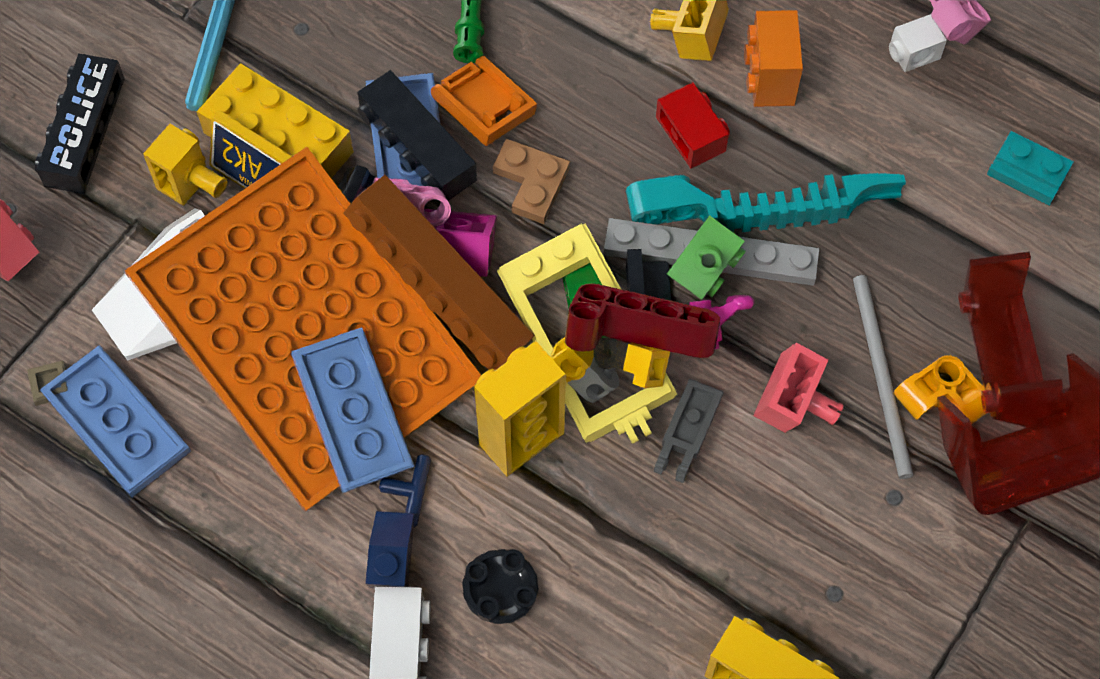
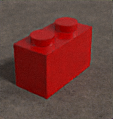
(692, 125)

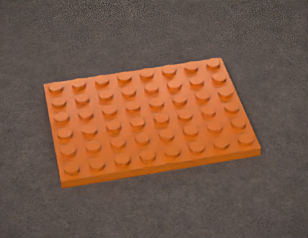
(282, 274)

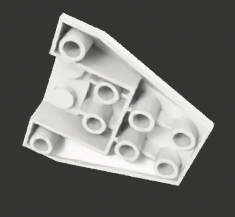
(126, 312)

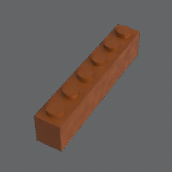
(437, 273)

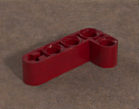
(639, 320)

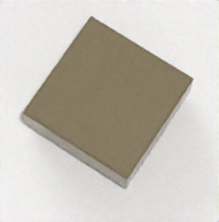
(42, 376)

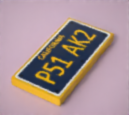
(241, 152)

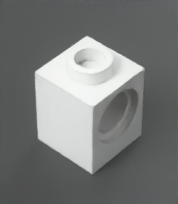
(917, 43)

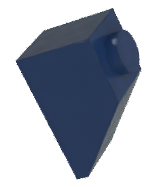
(390, 550)

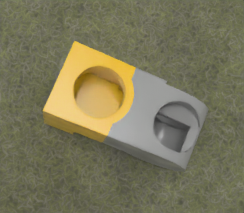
(584, 373)

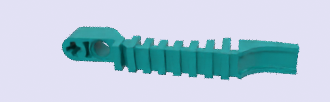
(676, 200)

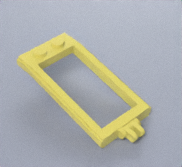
(546, 265)

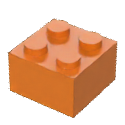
(774, 58)

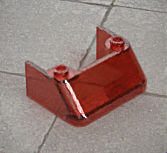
(1005, 342)
(1030, 460)

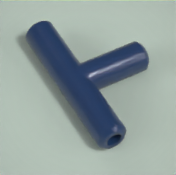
(413, 490)

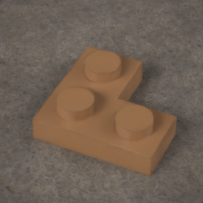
(540, 178)

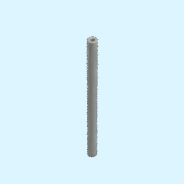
(883, 377)

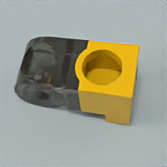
(644, 362)

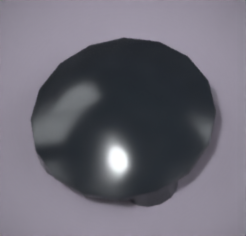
(500, 586)

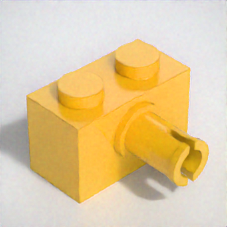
(694, 26)
(180, 166)

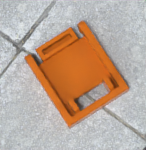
(481, 98)

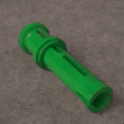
(469, 32)

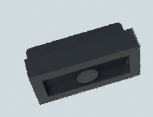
(647, 277)

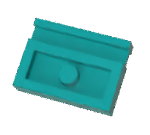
(1030, 168)

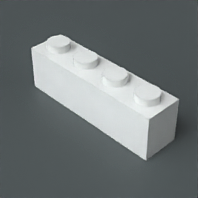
(397, 633)

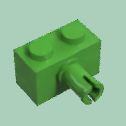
(706, 258)

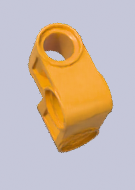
(921, 389)

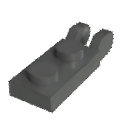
(689, 426)

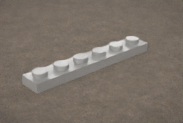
(761, 259)

